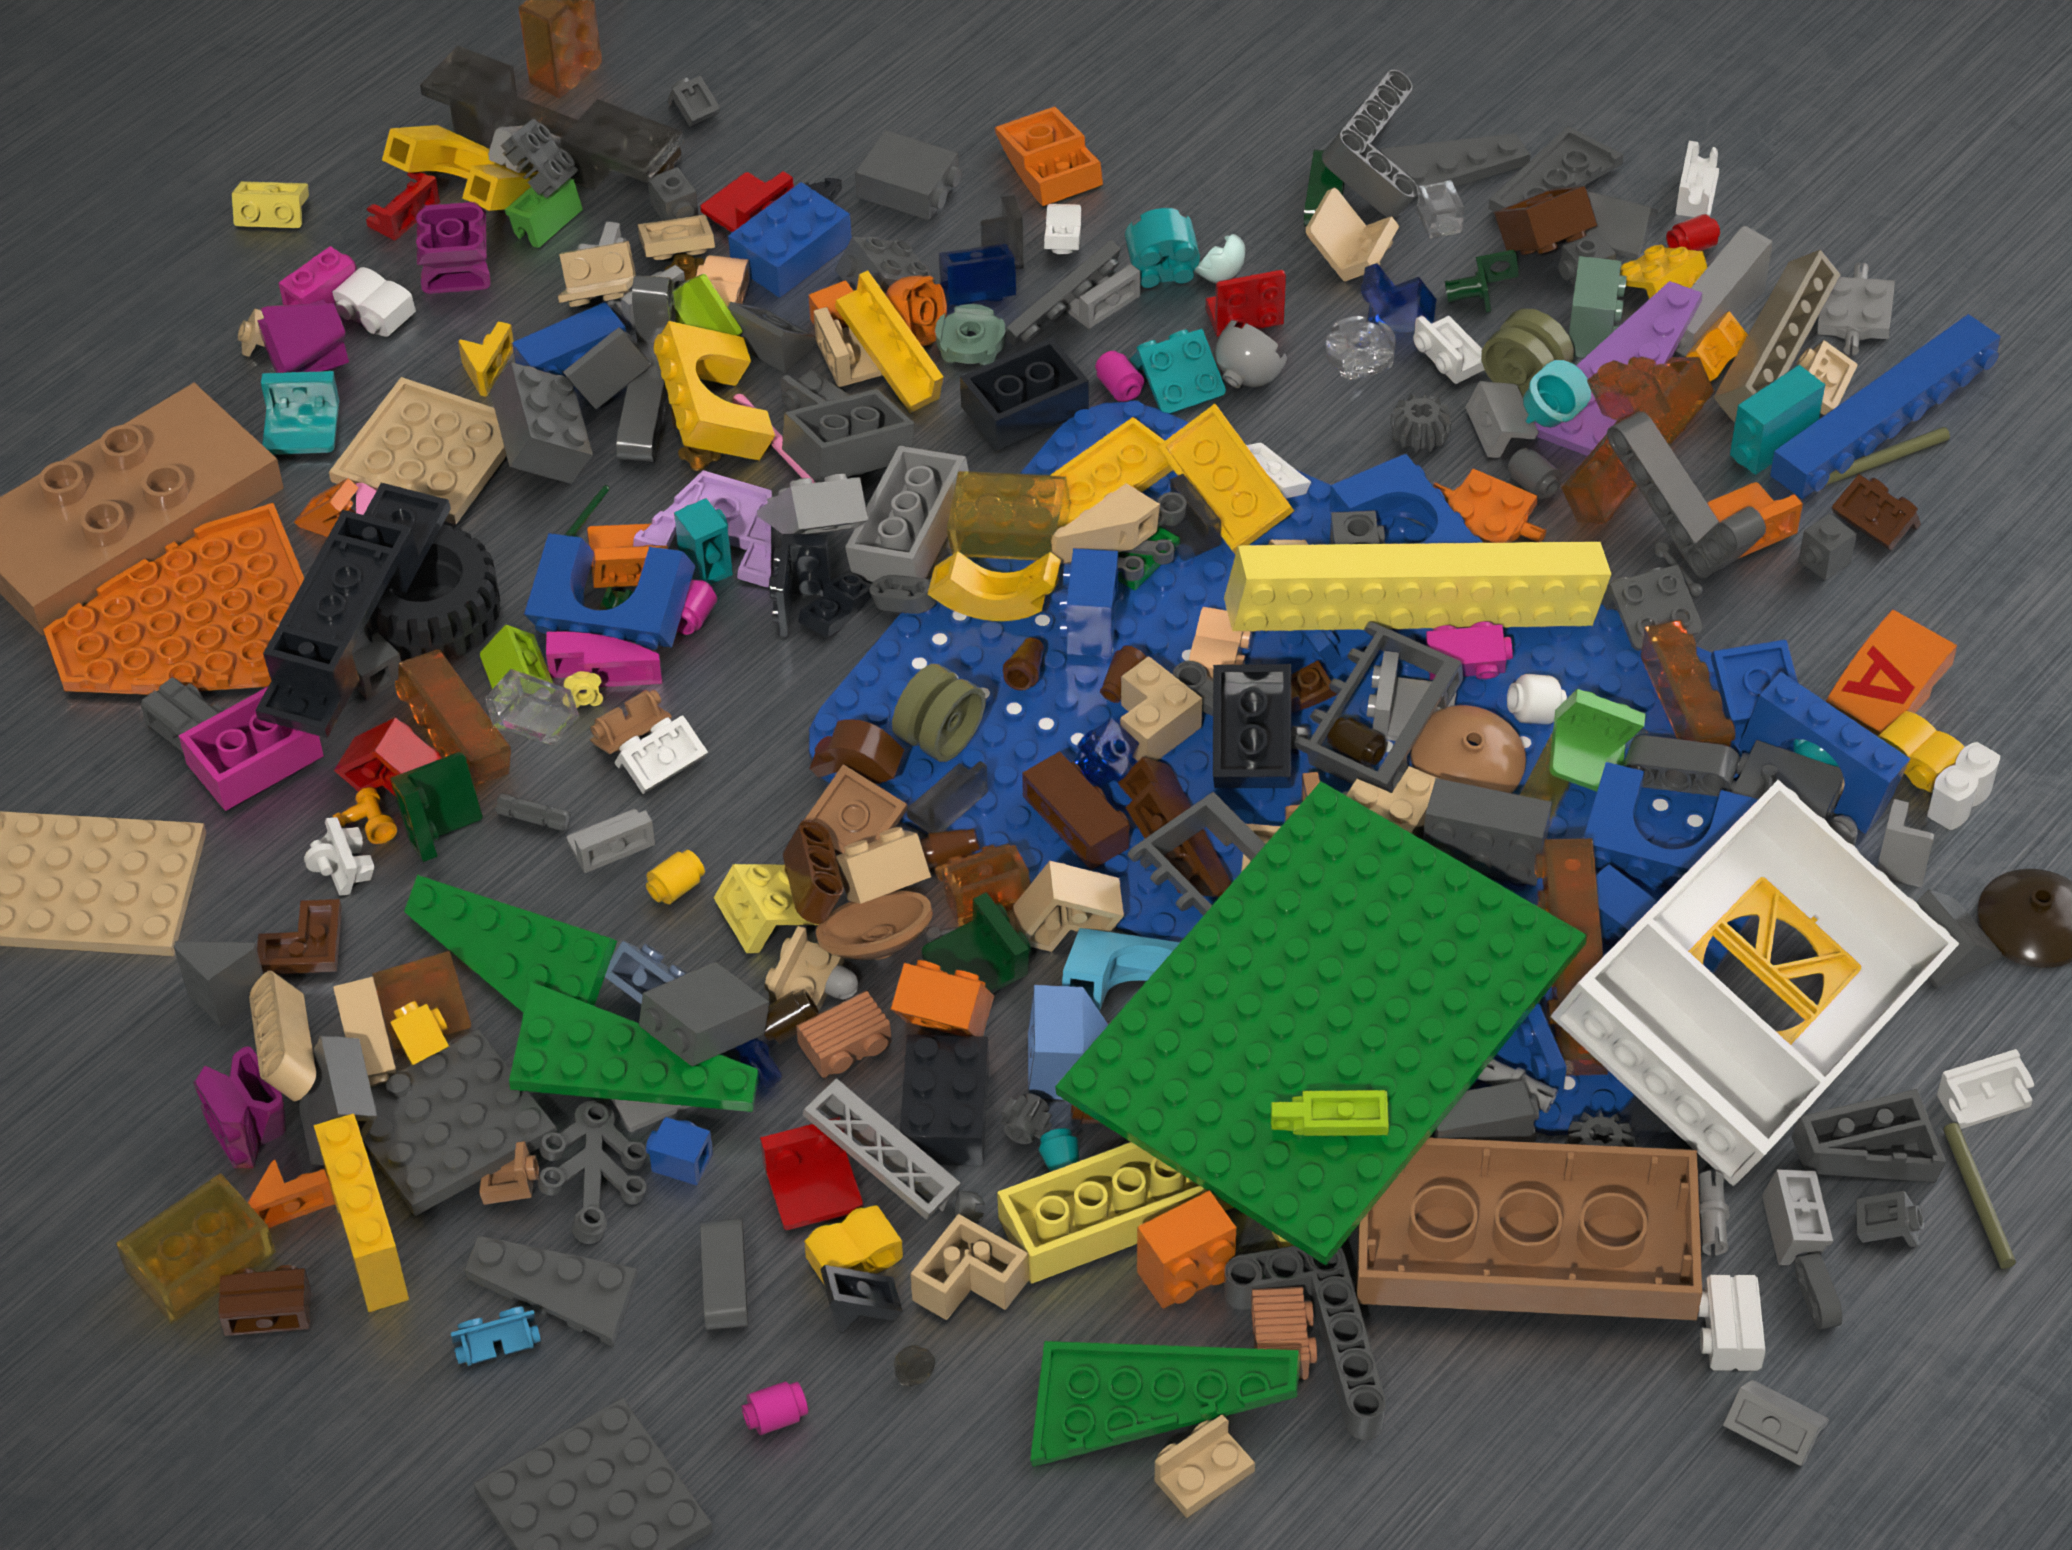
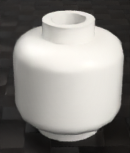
(1535, 698)

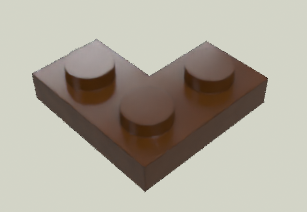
(311, 948)

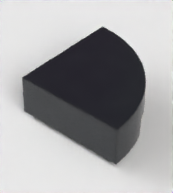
(828, 189)

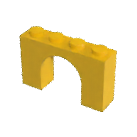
(444, 151)
(703, 418)
(361, 1212)

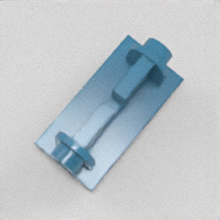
(478, 1337)

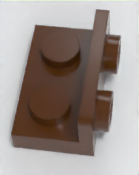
(1876, 512)

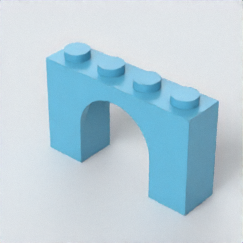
(1109, 958)

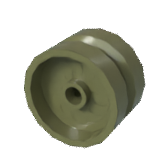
(1524, 347)
(938, 712)

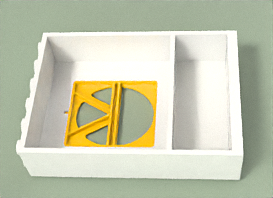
(1697, 1046)

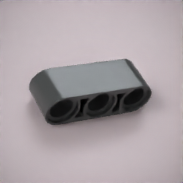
(1683, 764)
(724, 1274)

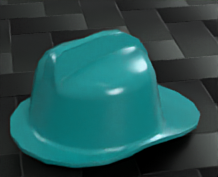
(1556, 394)

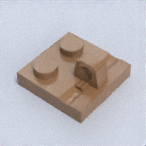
(855, 809)

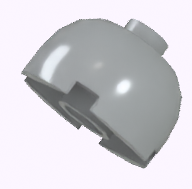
(1247, 356)

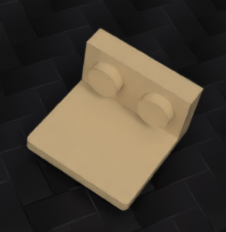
(596, 272)
(842, 351)

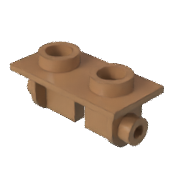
(614, 729)

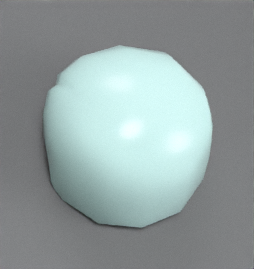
(1223, 262)

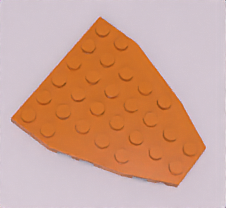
(186, 615)

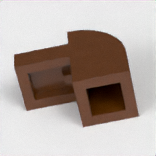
(859, 747)

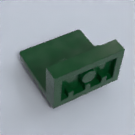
(436, 801)

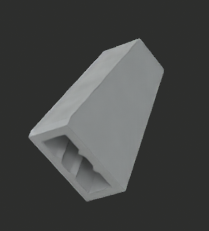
(1729, 283)

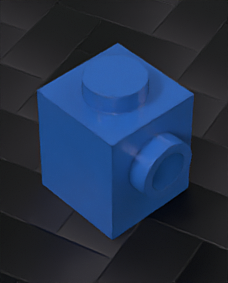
(680, 1150)

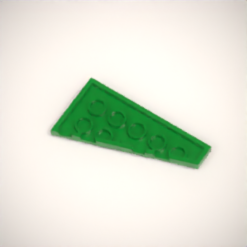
(512, 944)
(598, 1054)
(1126, 1392)

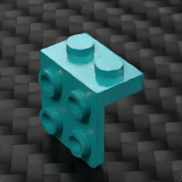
(1180, 370)
(300, 412)

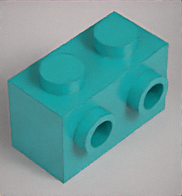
(705, 540)

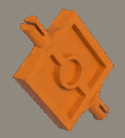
(1493, 508)

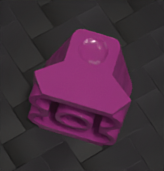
(452, 248)
(303, 337)
(241, 1108)

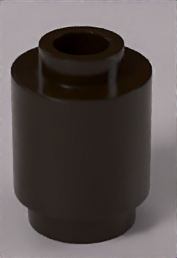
(1356, 741)
(787, 1013)

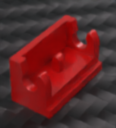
(402, 211)

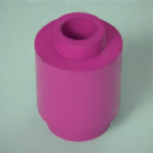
(1119, 376)
(697, 607)
(774, 1407)

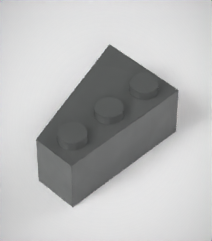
(1871, 1140)

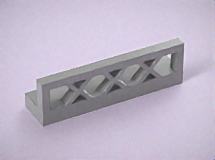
(887, 1145)

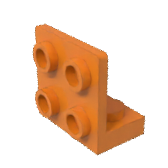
(1779, 516)
(614, 557)

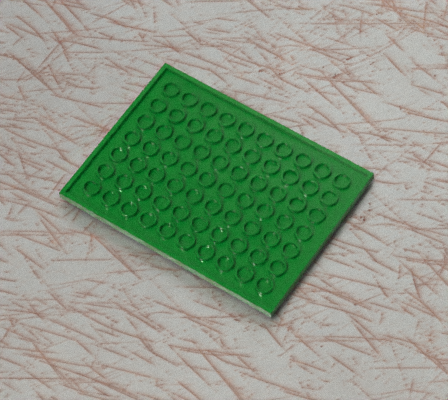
(1321, 969)

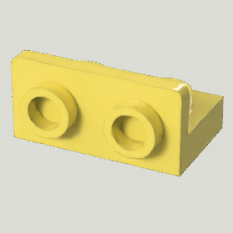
(269, 204)

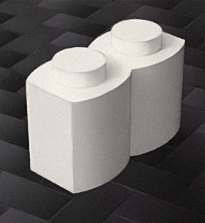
(373, 302)
(1963, 785)

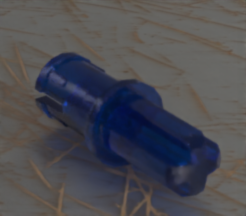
(756, 1054)

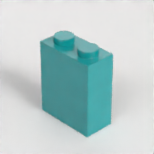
(1775, 417)

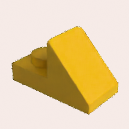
(488, 360)

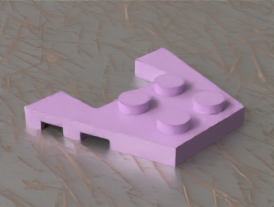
(745, 529)

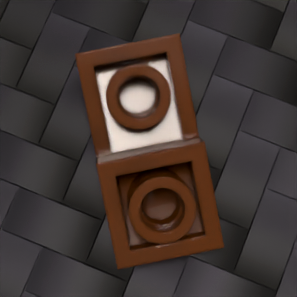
(1309, 687)

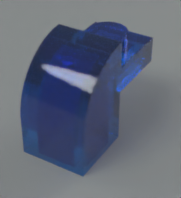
(1396, 304)

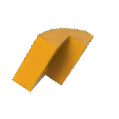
(1719, 344)

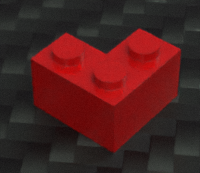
(382, 755)

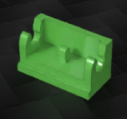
(544, 216)

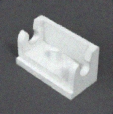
(1697, 182)
(1986, 1089)

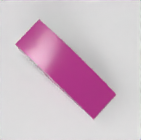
(609, 657)

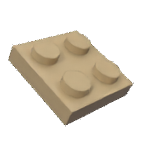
(678, 235)

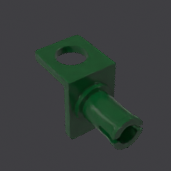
(1477, 285)

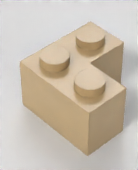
(1159, 709)
(1403, 806)
(1067, 900)
(967, 1261)

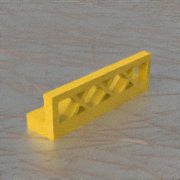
(890, 344)

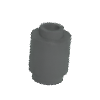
(1534, 473)

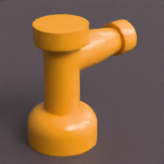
(379, 827)

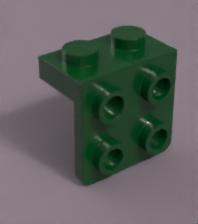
(983, 947)

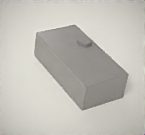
(906, 515)

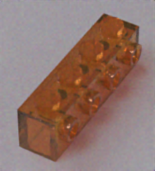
(1684, 685)
(452, 715)

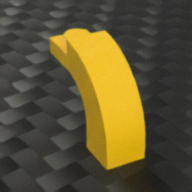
(993, 594)

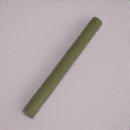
(1892, 453)
(1979, 1196)

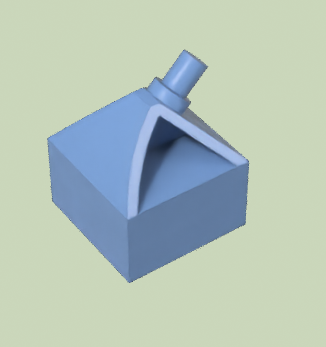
(1059, 1032)

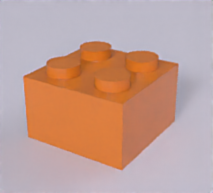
(941, 1000)
(1185, 1249)

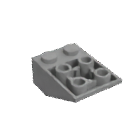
(816, 506)

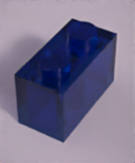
(977, 274)

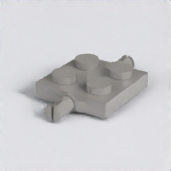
(1858, 309)

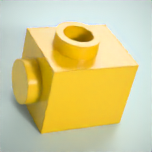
(419, 1031)

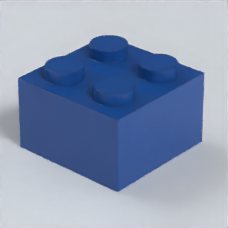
(1090, 602)

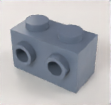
(640, 970)

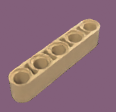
(282, 1036)

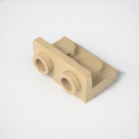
(1832, 369)
(801, 967)
(1202, 1466)

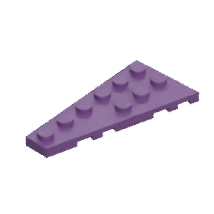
(1649, 332)

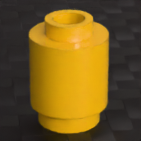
(674, 876)

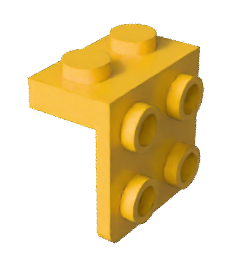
(1664, 265)

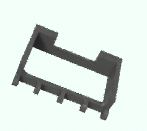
(1440, 692)
(1208, 813)

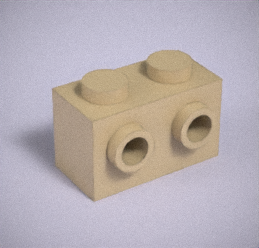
(882, 865)

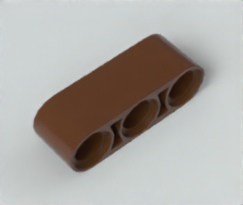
(812, 871)

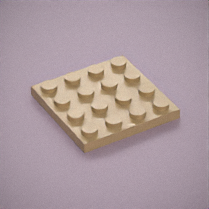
(426, 445)

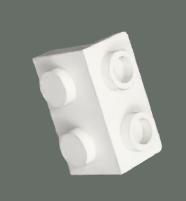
(1448, 348)

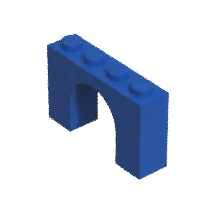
(1401, 490)
(646, 617)
(1867, 762)
(1624, 848)

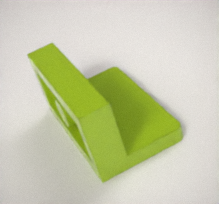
(701, 306)
(516, 651)

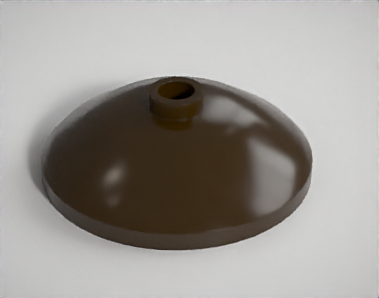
(2024, 927)

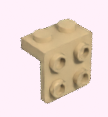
(1345, 237)

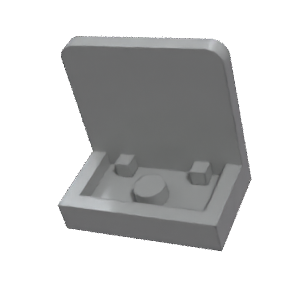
(1395, 697)

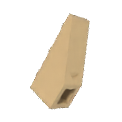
(1113, 524)

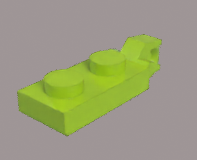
(1333, 1113)

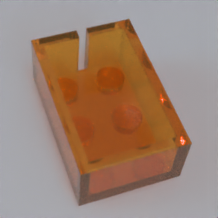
(560, 43)

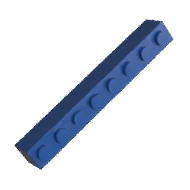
(1885, 406)

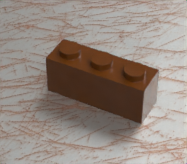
(1076, 810)

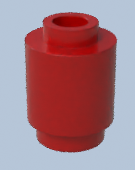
(1694, 234)

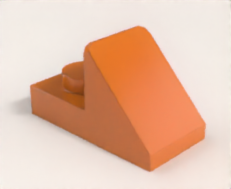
(325, 508)
(282, 1202)

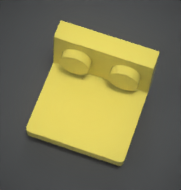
(755, 901)

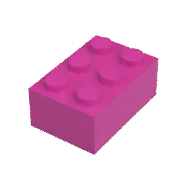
(245, 755)

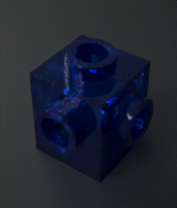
(1106, 753)

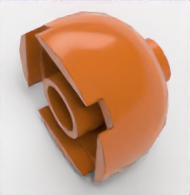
(919, 305)

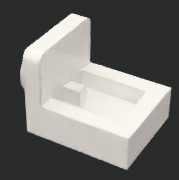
(1063, 228)

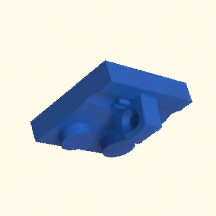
(1745, 674)

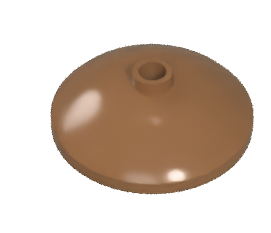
(1446, 754)
(875, 927)

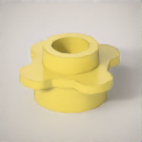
(584, 681)

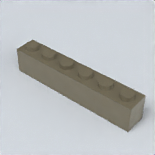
(1778, 329)

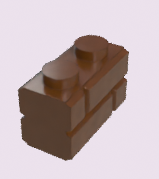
(264, 1301)

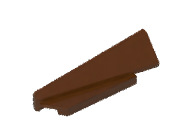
(1154, 803)

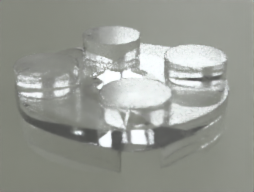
(1358, 362)

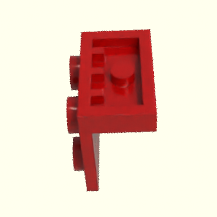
(745, 199)
(1248, 300)
(809, 1176)

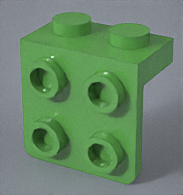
(1588, 735)

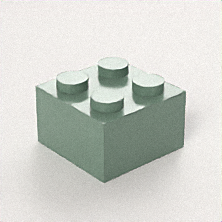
(1595, 303)

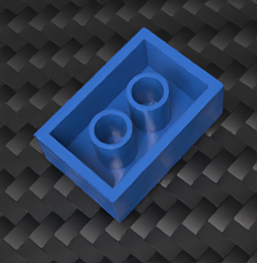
(791, 238)

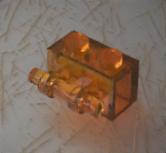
(1633, 388)
(993, 870)

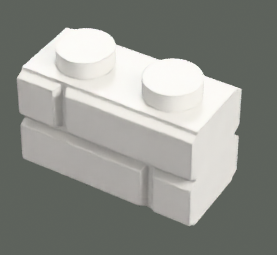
(1732, 1323)

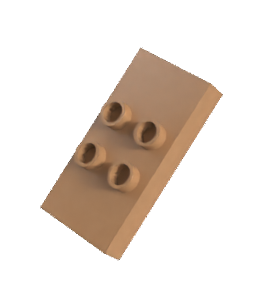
(126, 502)
(1537, 1231)

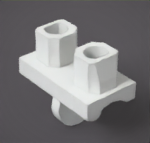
(335, 857)

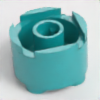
(1163, 247)

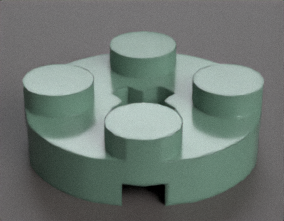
(982, 347)

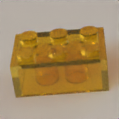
(1007, 514)
(192, 1244)

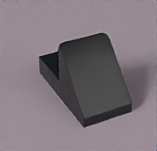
(860, 1293)

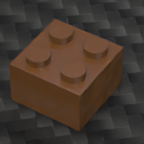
(1546, 219)

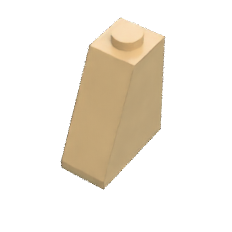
(364, 1020)

